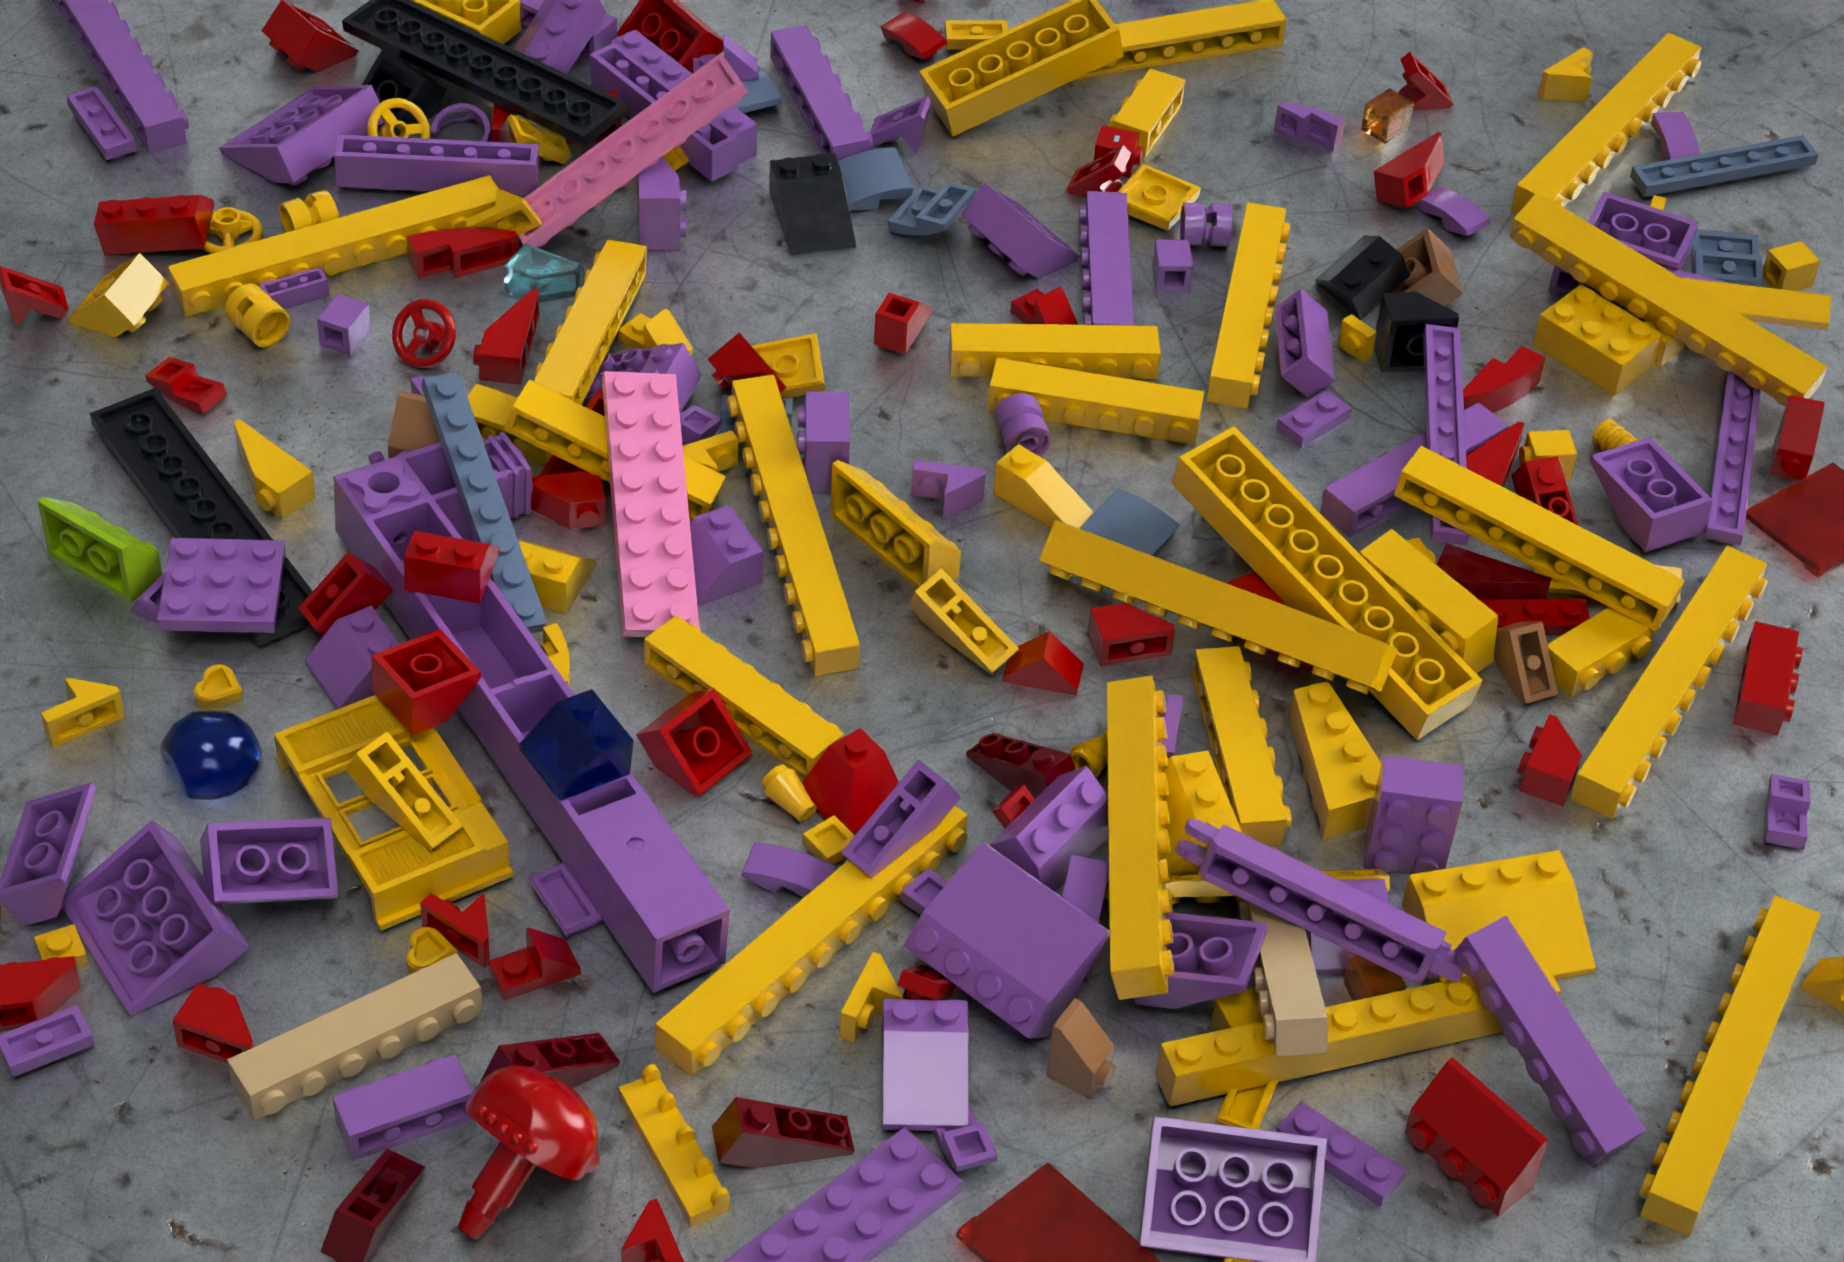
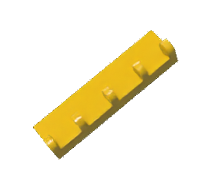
(674, 1147)

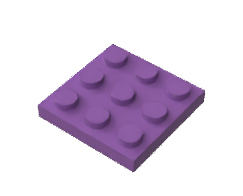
(222, 585)

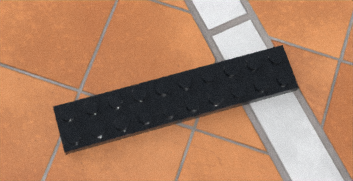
(487, 68)
(189, 488)

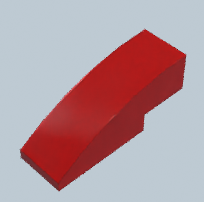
(460, 250)
(1505, 383)

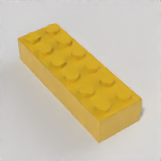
(1021, 64)

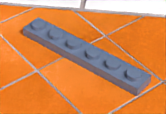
(1723, 165)

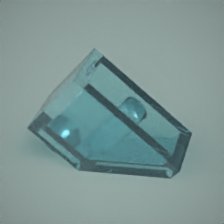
(544, 271)

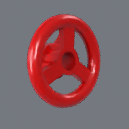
(439, 336)

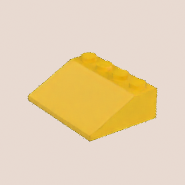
(1528, 889)

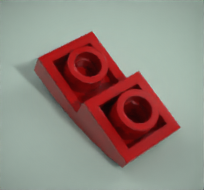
(916, 35)

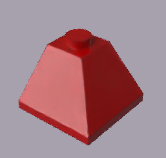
(851, 780)

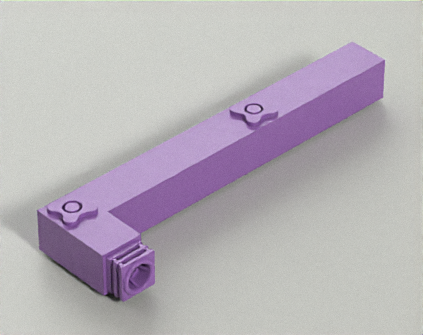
(606, 836)

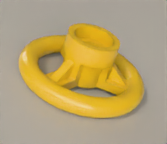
(387, 129)
(228, 224)

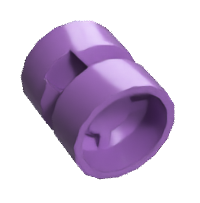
(1194, 220)
(1023, 423)

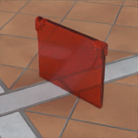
(1807, 519)
(1049, 1222)

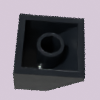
(399, 79)
(1364, 275)
(1402, 326)

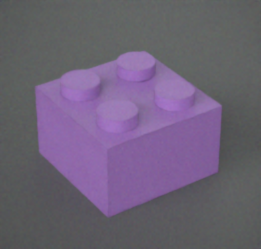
(824, 436)

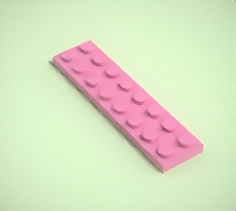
(633, 148)
(649, 501)

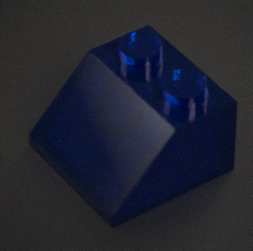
(578, 746)

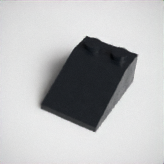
(811, 203)

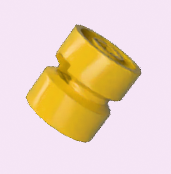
(315, 209)
(257, 315)

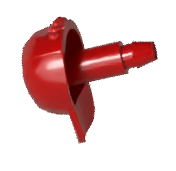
(536, 1125)

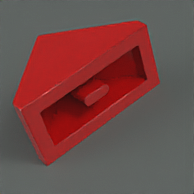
(1045, 665)

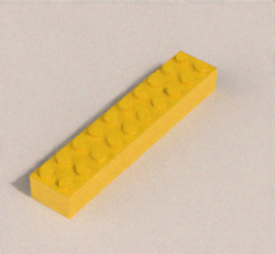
(1323, 575)

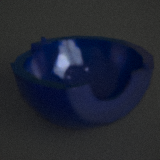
(211, 753)

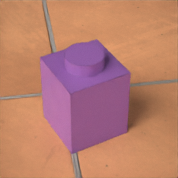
(1172, 265)
(344, 324)

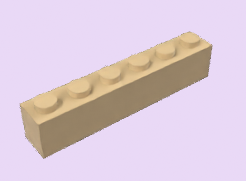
(1287, 986)
(355, 1036)

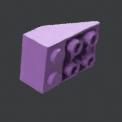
(658, 359)

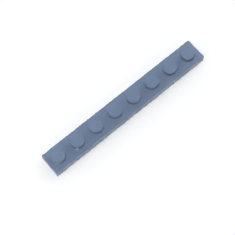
(481, 493)

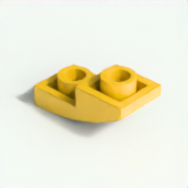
(556, 650)

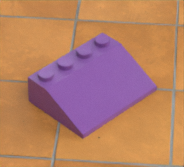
(303, 132)
(152, 921)
(1008, 941)
(1202, 1168)

